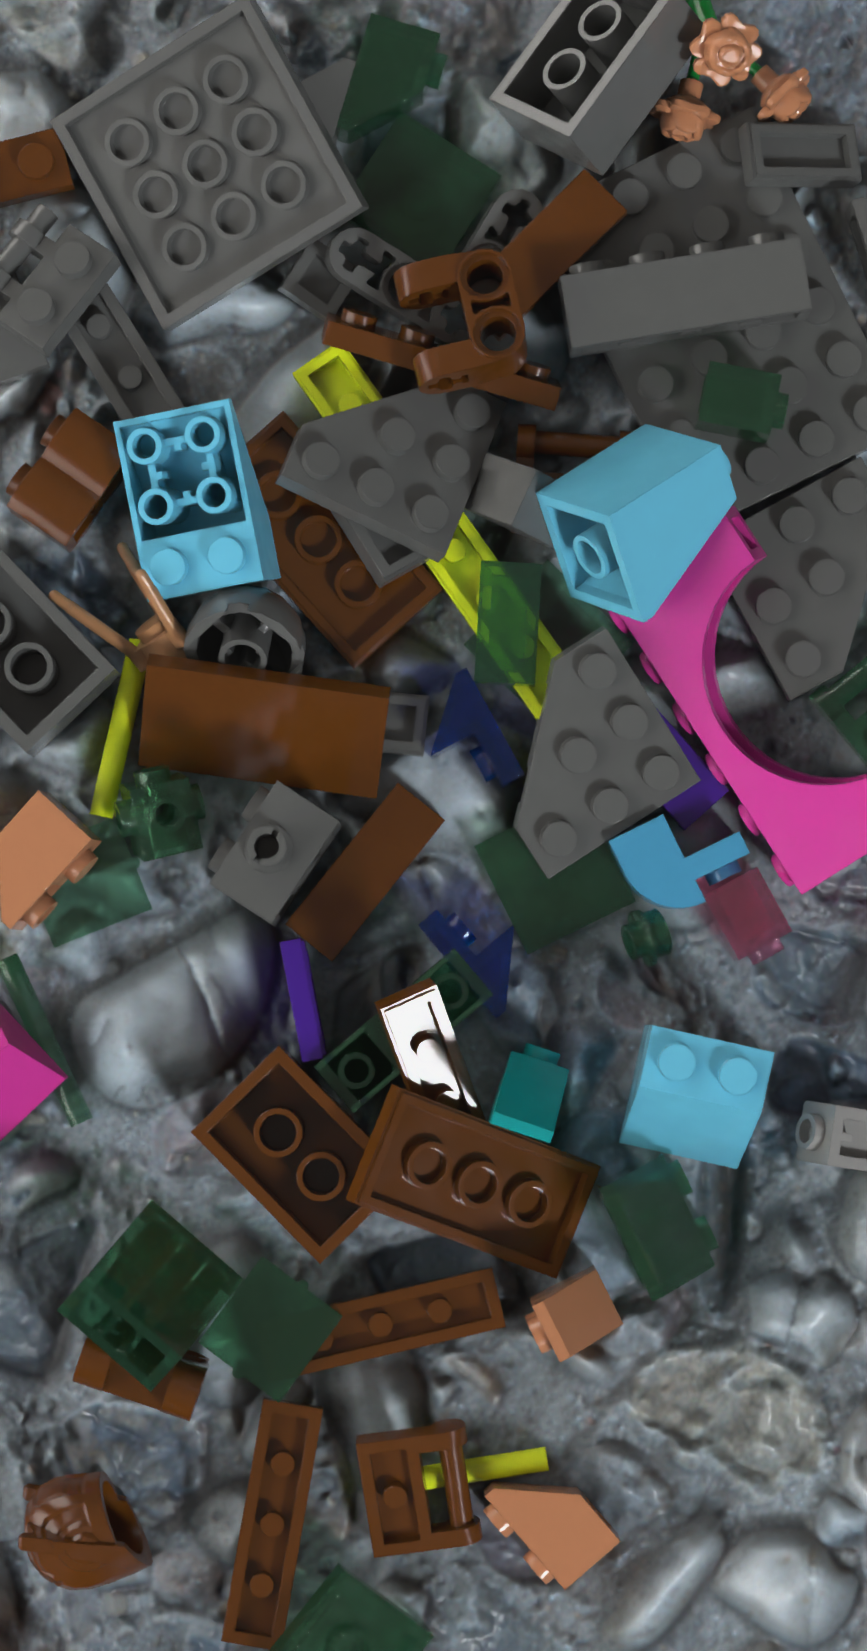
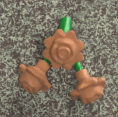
(722, 52)

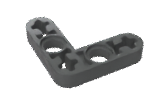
(375, 248)

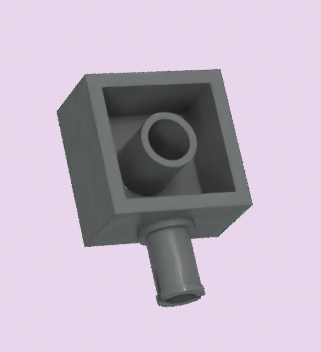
(273, 852)

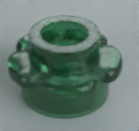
(646, 936)

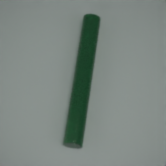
(40, 1030)

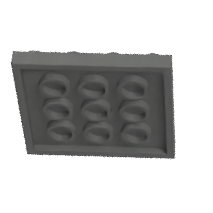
(209, 163)

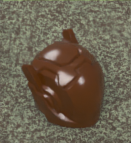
(82, 1532)

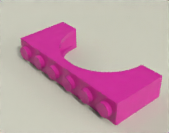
(807, 819)

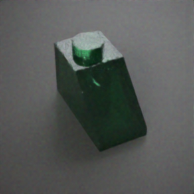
(390, 76)

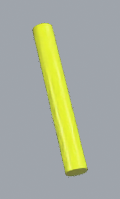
(118, 739)
(493, 1466)

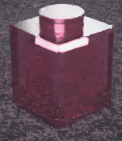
(747, 917)

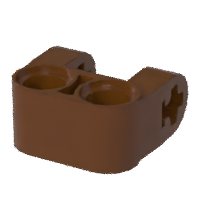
(449, 280)
(172, 1395)

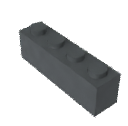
(684, 295)

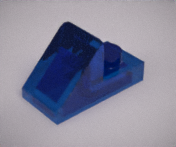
(468, 717)
(490, 964)

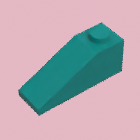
(530, 1093)

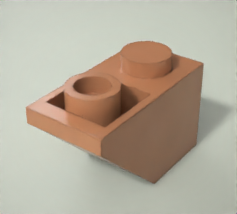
(37, 856)
(572, 1314)
(556, 1525)

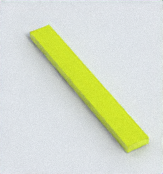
(338, 383)

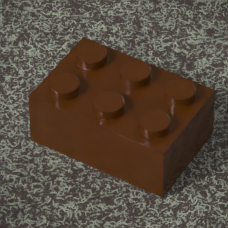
(291, 1151)

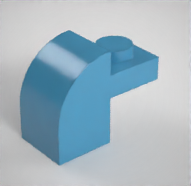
(662, 874)

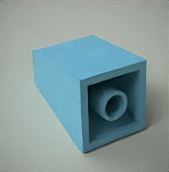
(636, 517)
(695, 1096)

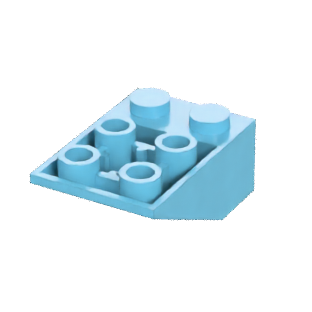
(195, 500)

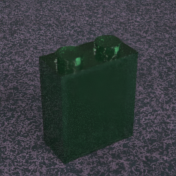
(151, 1295)

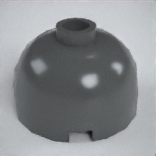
(247, 629)

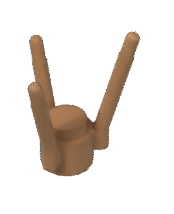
(158, 635)

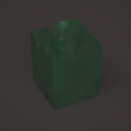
(741, 402)

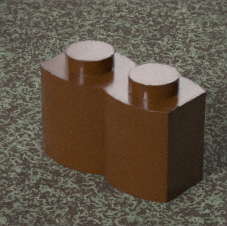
(69, 479)

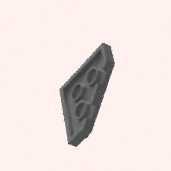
(397, 463)
(812, 583)
(595, 756)

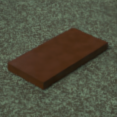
(322, 567)
(263, 725)
(473, 1182)

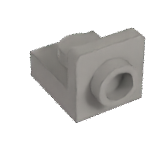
(832, 1135)

